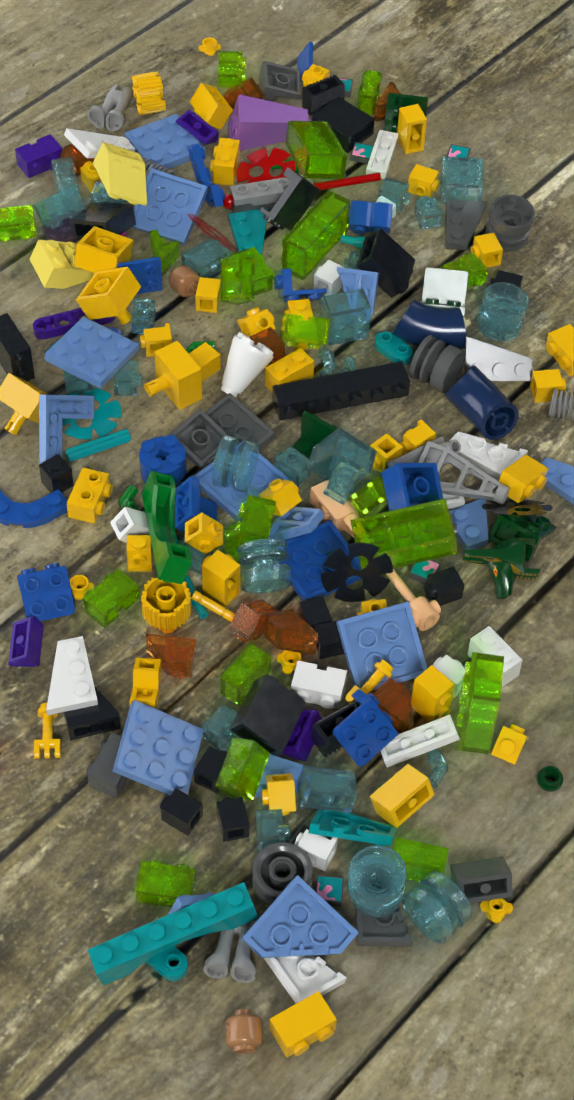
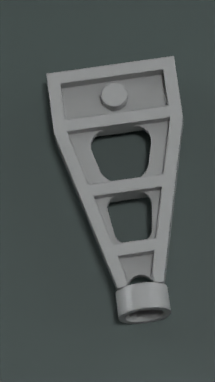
(442, 455)

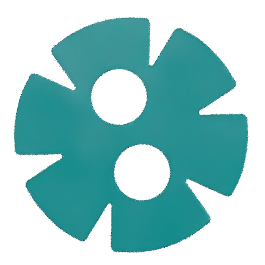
(100, 422)

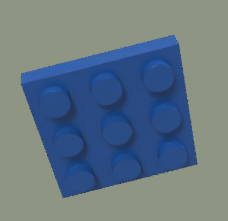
(307, 558)

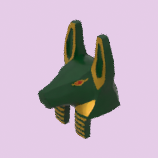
(505, 563)

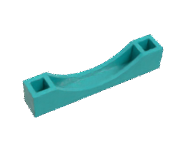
(130, 950)

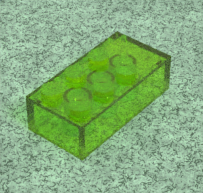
(316, 150)
(315, 235)
(408, 533)
(479, 702)

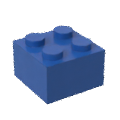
(411, 484)

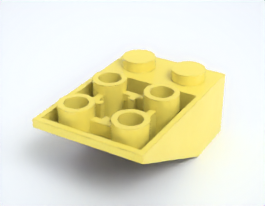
(122, 173)
(55, 264)

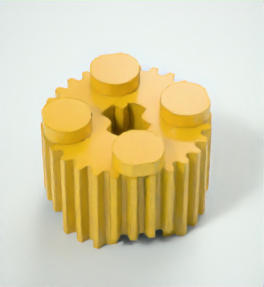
(148, 93)
(165, 604)

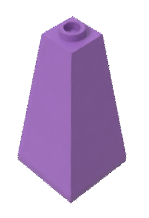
(261, 121)

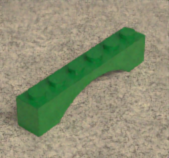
(170, 556)

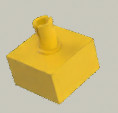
(102, 250)
(109, 294)
(176, 376)
(23, 399)

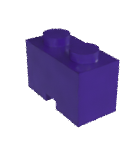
(37, 157)

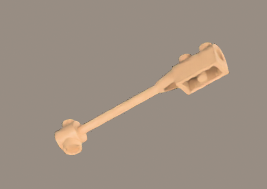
(424, 612)

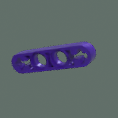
(71, 316)

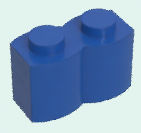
(370, 217)

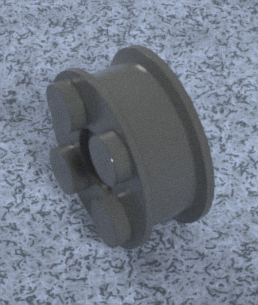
(275, 859)

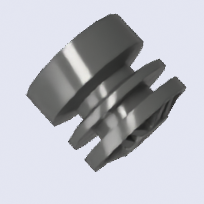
(511, 221)
(437, 364)

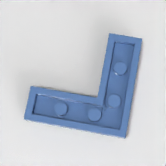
(51, 411)

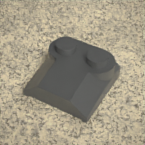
(279, 81)
(199, 437)

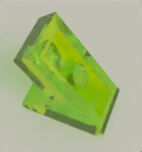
(167, 252)
(369, 496)

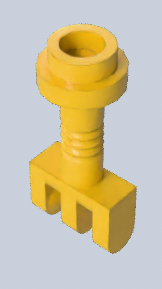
(383, 669)
(47, 737)

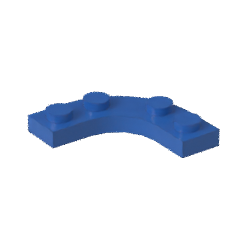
(215, 194)
(33, 513)

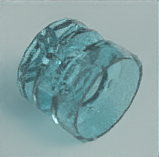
(502, 311)
(264, 565)
(378, 866)

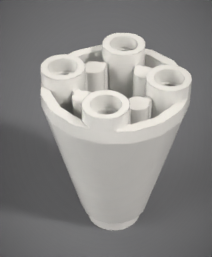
(244, 364)

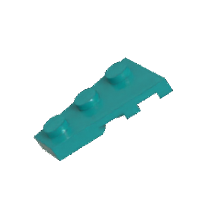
(248, 229)
(352, 827)

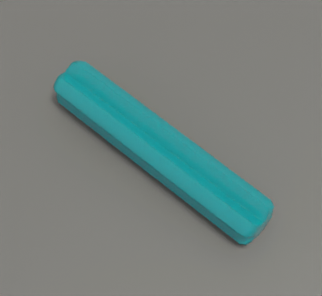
(97, 445)

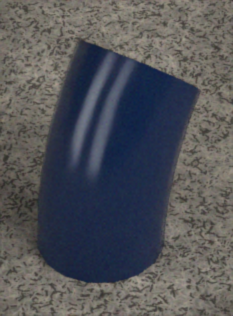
(425, 320)
(483, 404)

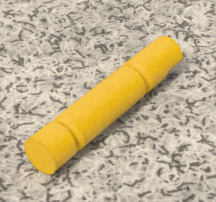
(213, 606)

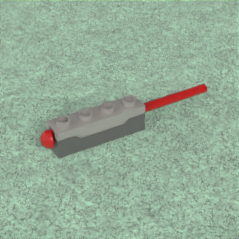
(267, 193)

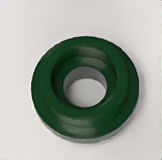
(553, 773)

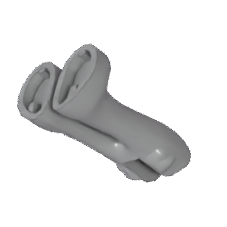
(113, 118)
(242, 967)

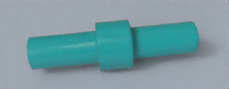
(358, 242)
(201, 610)

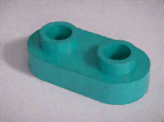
(392, 348)
(161, 965)

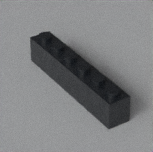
(341, 390)

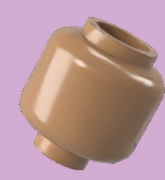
(184, 281)
(244, 1032)

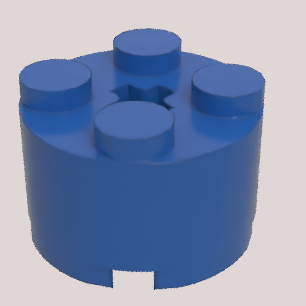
(163, 456)

